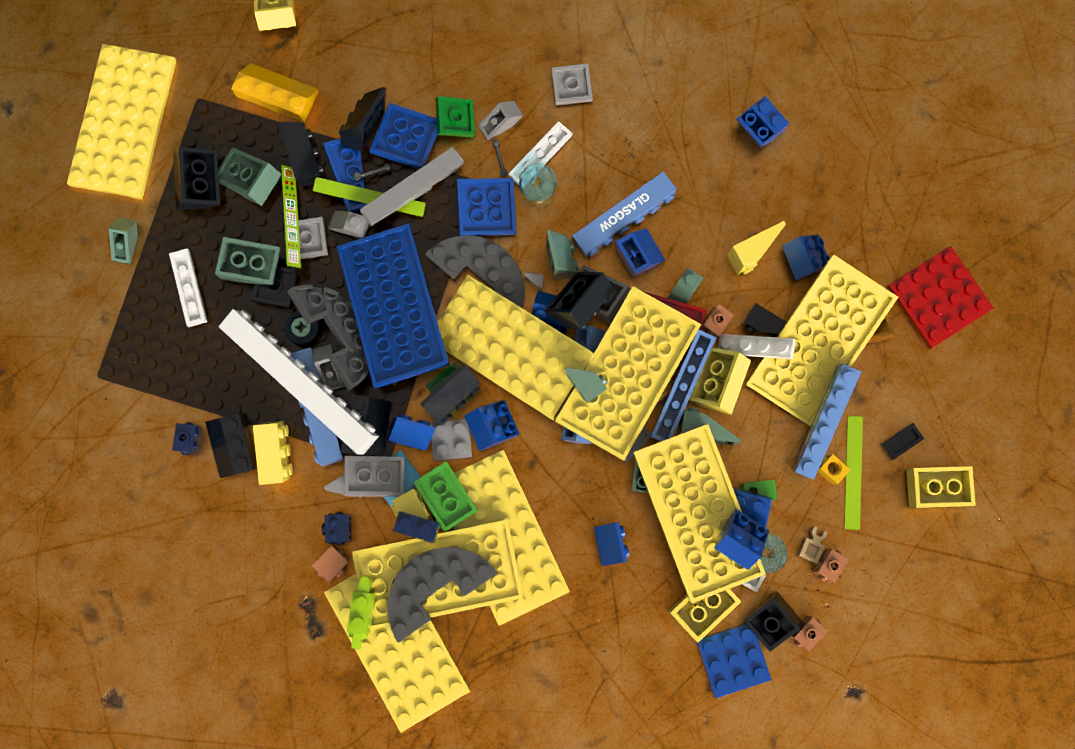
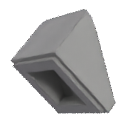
(535, 280)

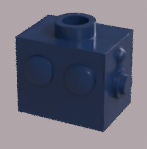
(187, 438)
(337, 528)

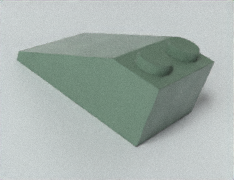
(248, 176)
(560, 256)
(247, 261)
(693, 419)

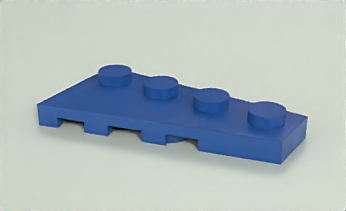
(344, 164)

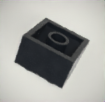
(774, 621)

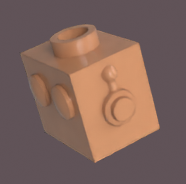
(710, 323)
(331, 564)
(824, 566)
(817, 632)

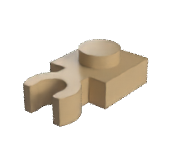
(811, 548)

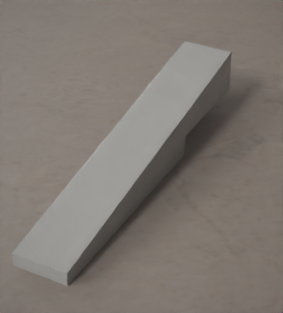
(413, 186)

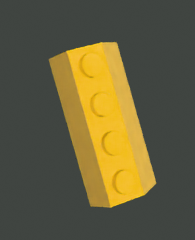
(275, 92)

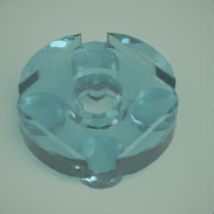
(527, 180)
(778, 554)

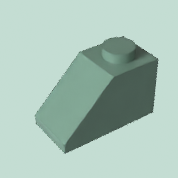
(123, 239)
(686, 286)
(586, 383)

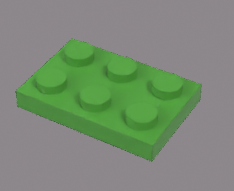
(445, 496)

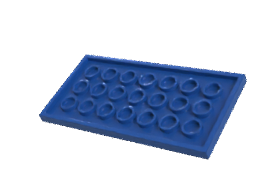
(392, 306)

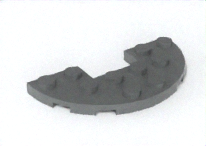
(485, 260)
(338, 314)
(426, 576)

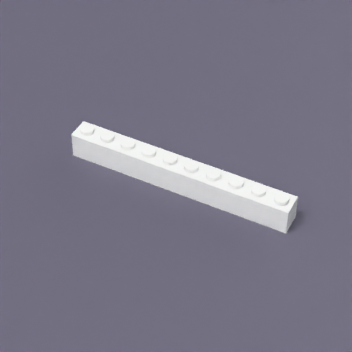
(299, 381)

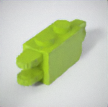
(361, 612)

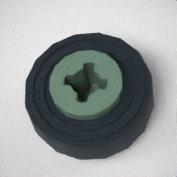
(305, 334)

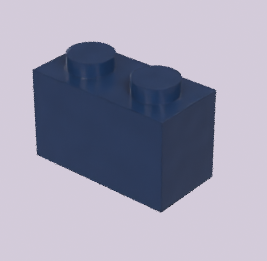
(416, 527)

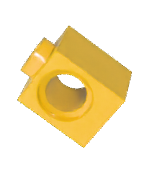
(840, 469)

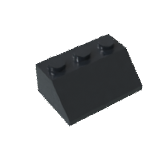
(364, 119)
(301, 152)
(196, 178)
(580, 299)
(451, 395)
(374, 412)
(231, 445)

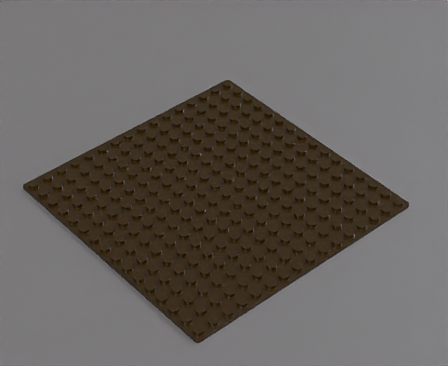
(201, 363)

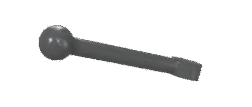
(503, 172)
(357, 176)

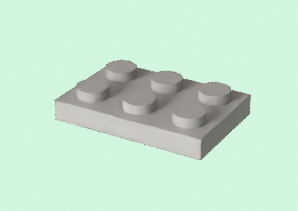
(373, 476)

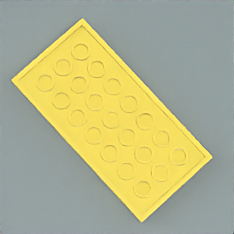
(122, 121)
(829, 329)
(511, 346)
(637, 363)
(498, 498)
(693, 506)
(489, 541)
(409, 675)

